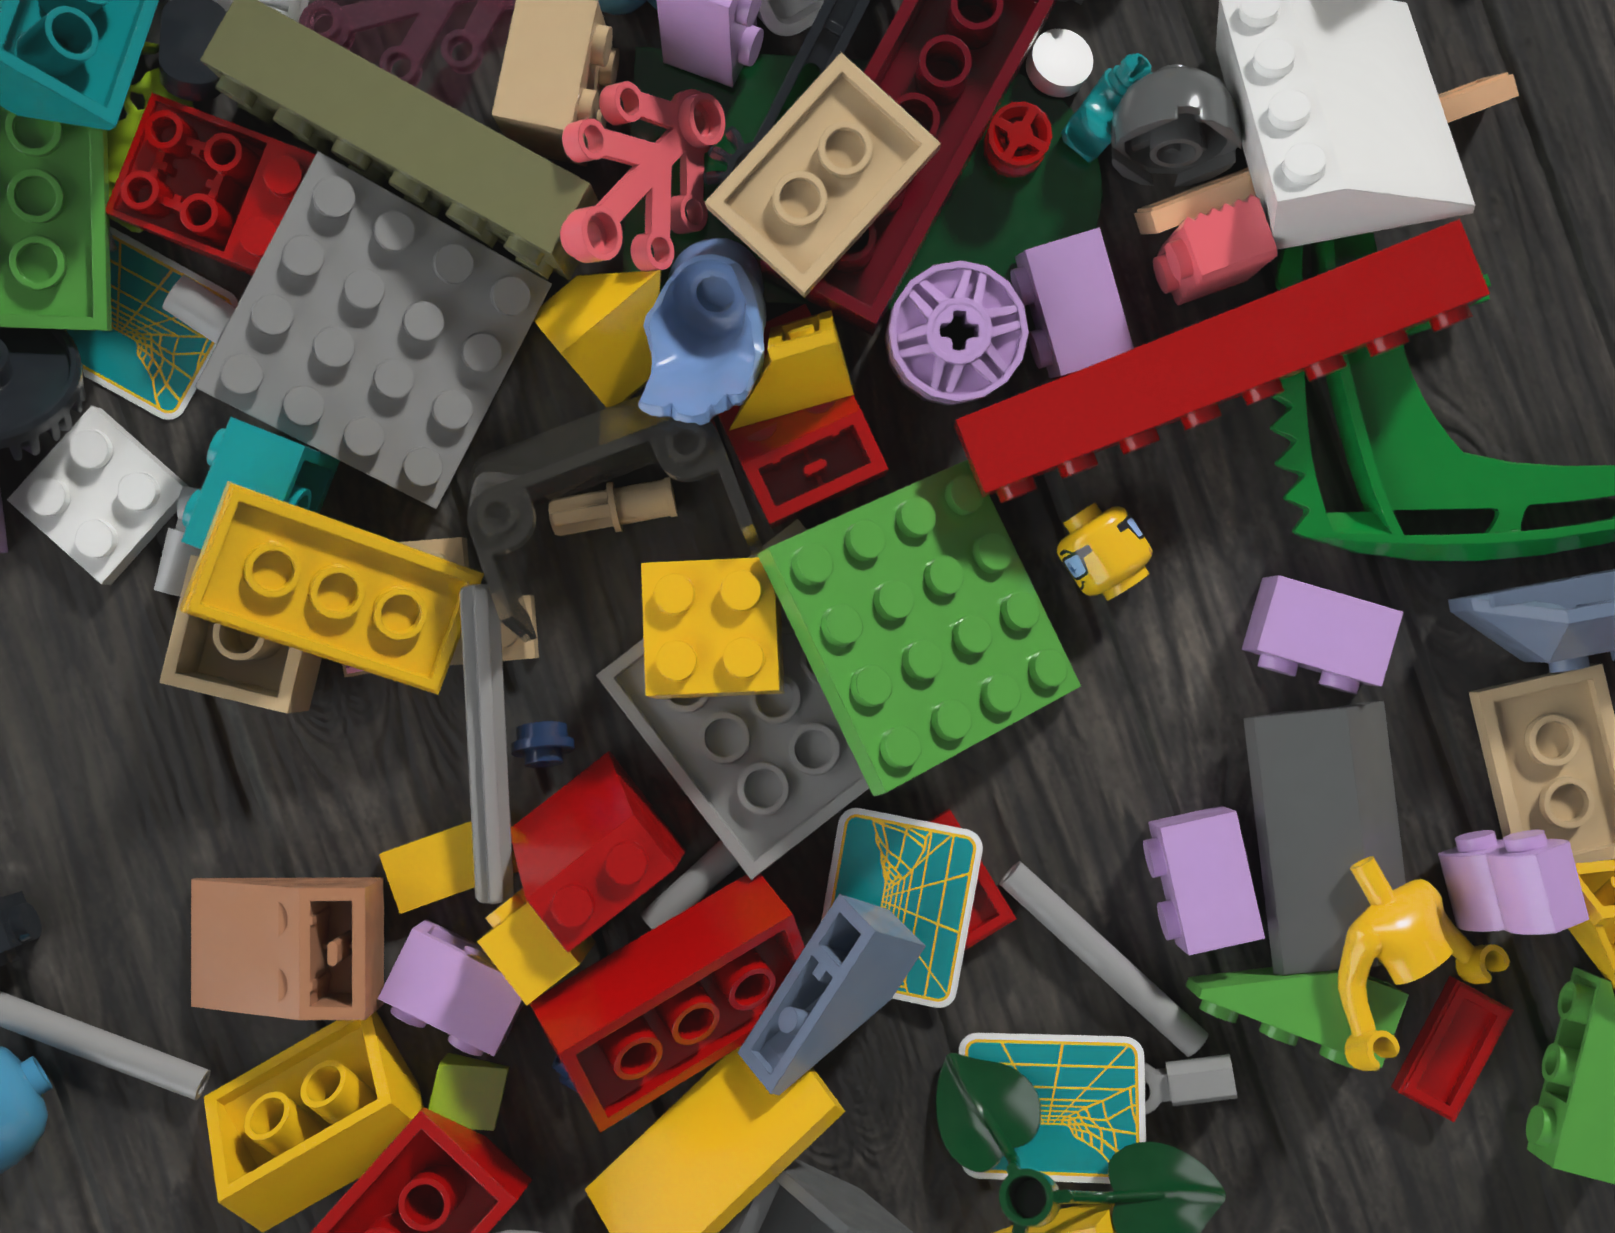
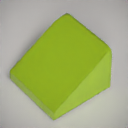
(469, 1091)

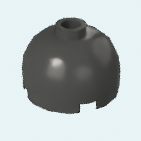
(1175, 125)

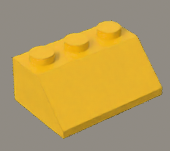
(308, 1120)

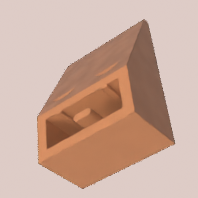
(288, 946)

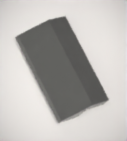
(1319, 808)

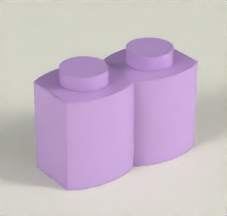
(1513, 883)

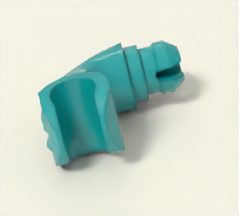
(1090, 126)

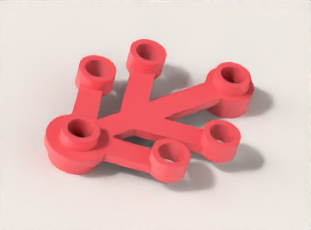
(692, 125)

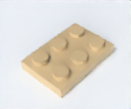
(822, 174)
(1552, 757)

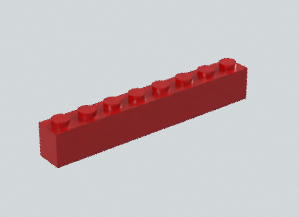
(1222, 359)

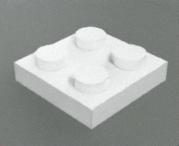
(99, 495)

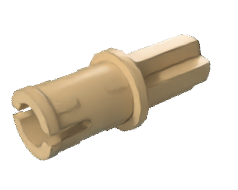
(612, 507)

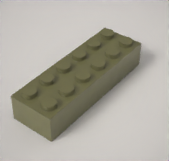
(396, 135)

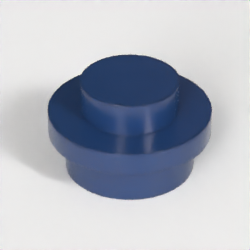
(542, 744)

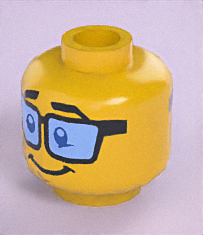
(1104, 551)

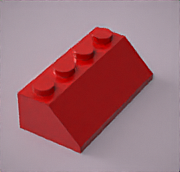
(671, 999)
(430, 1182)

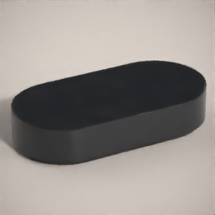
(184, 36)

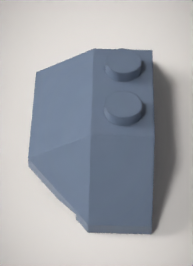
(1547, 620)

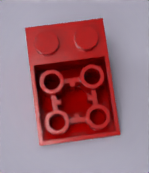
(207, 183)
(806, 454)

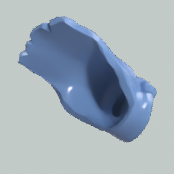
(706, 333)

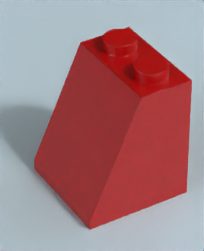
(592, 851)

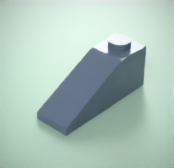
(830, 991)

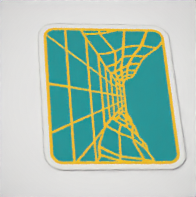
(149, 351)
(924, 878)
(1087, 1095)

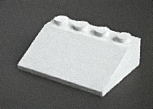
(1338, 117)

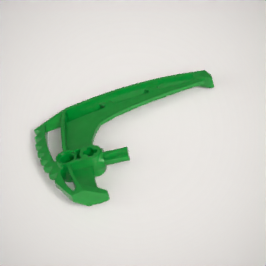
(1410, 462)

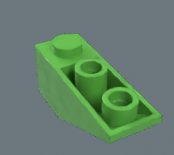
(1296, 1005)
(1576, 1109)

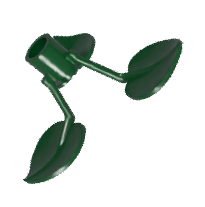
(994, 1108)

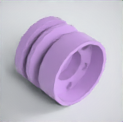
(927, 361)

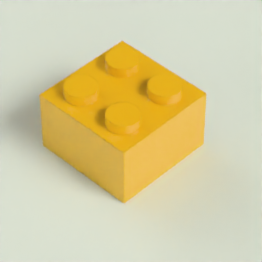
(711, 629)

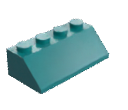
(71, 57)

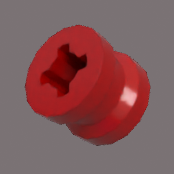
(1023, 126)

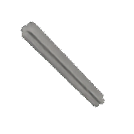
(486, 745)

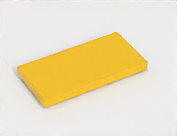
(328, 589)
(712, 1152)

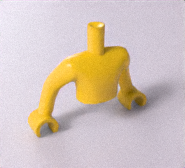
(1410, 939)

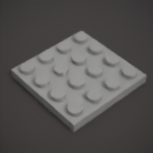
(374, 332)
(750, 764)

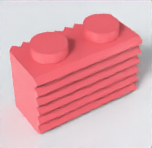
(1215, 251)

